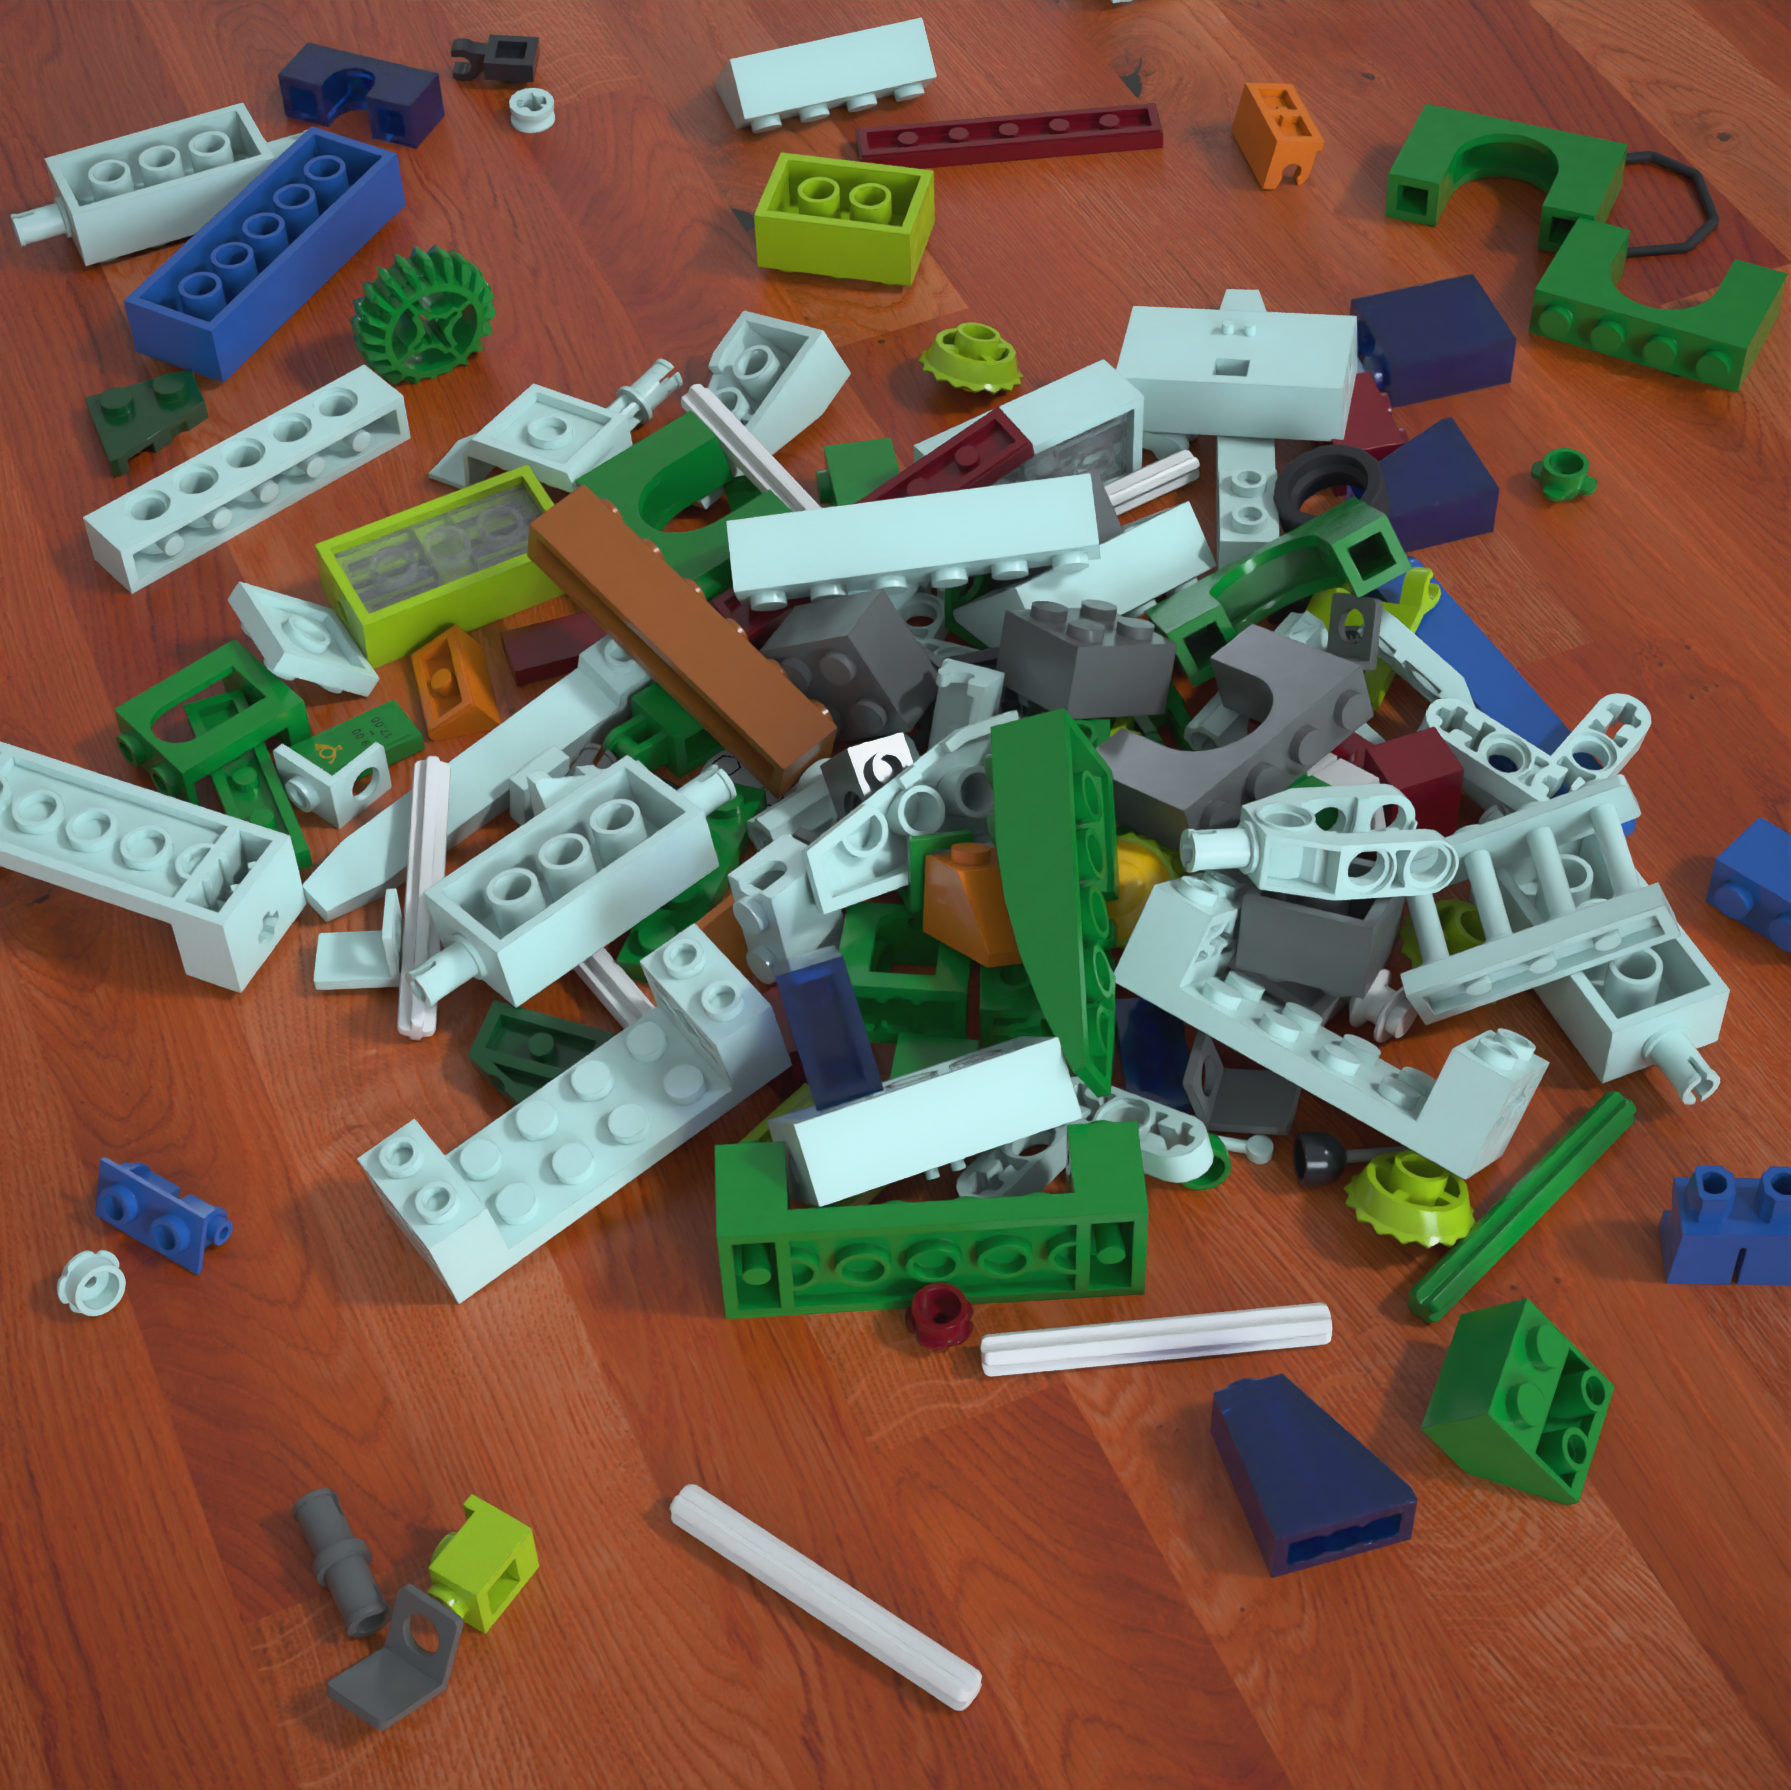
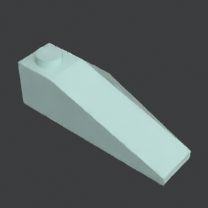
(773, 380)
(935, 794)

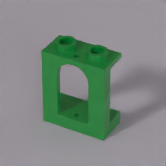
(177, 766)
(904, 1001)

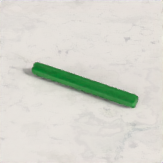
(1521, 1207)

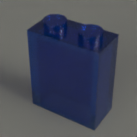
(1433, 340)
(826, 1027)

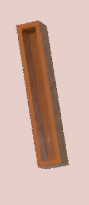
(681, 639)

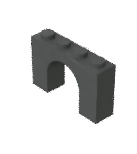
(1305, 709)

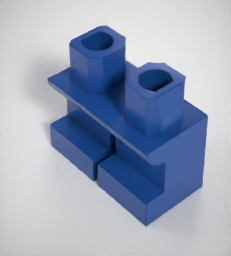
(1727, 1226)

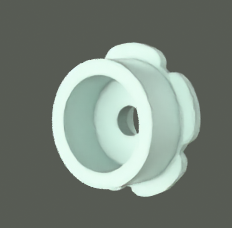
(91, 1283)

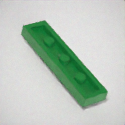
(248, 784)
(730, 843)

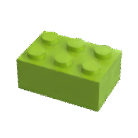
(845, 219)

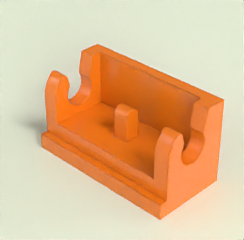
(1275, 132)

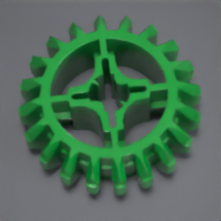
(440, 288)

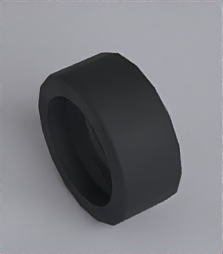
(1323, 469)

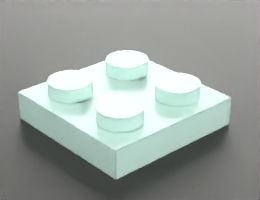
(302, 640)

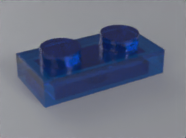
(1152, 1053)

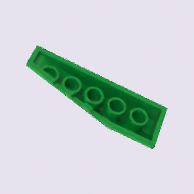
(1056, 875)

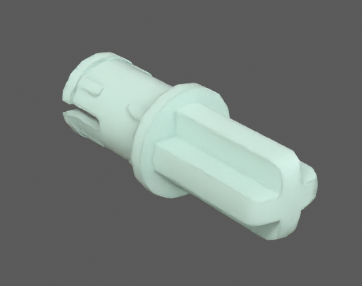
(646, 393)

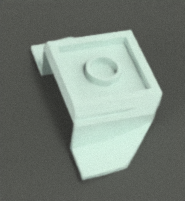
(543, 429)

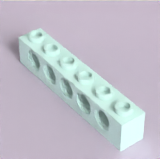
(247, 478)

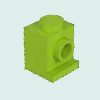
(482, 1564)

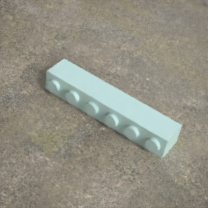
(914, 541)

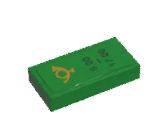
(345, 741)

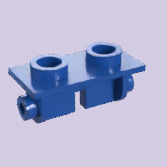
(152, 1213)

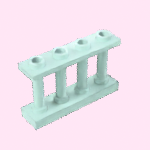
(1570, 937)

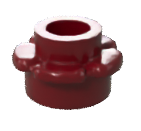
(940, 1302)

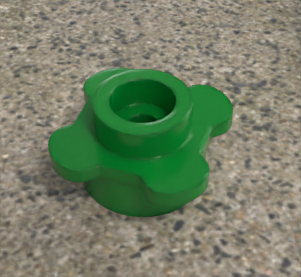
(1564, 474)

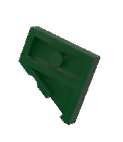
(145, 416)
(528, 1049)

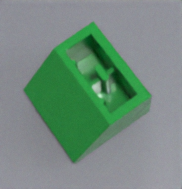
(1518, 1402)

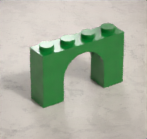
(1459, 146)
(1703, 343)
(664, 477)
(1339, 549)

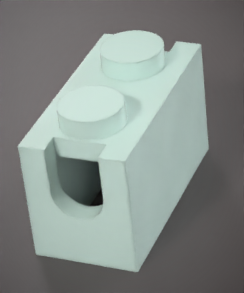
(779, 907)

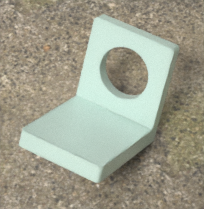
(331, 795)
(362, 957)

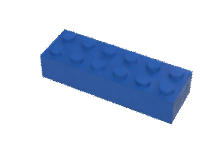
(265, 254)

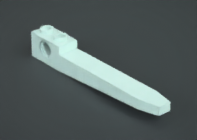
(1244, 476)
(567, 715)

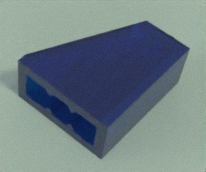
(1437, 489)
(1305, 1478)

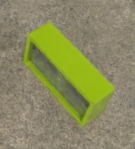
(437, 566)

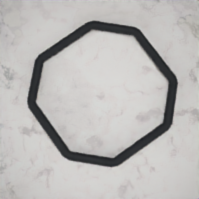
(1705, 197)

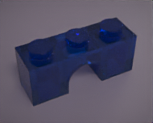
(328, 82)

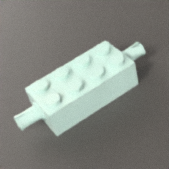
(150, 184)
(570, 881)
(1632, 1008)

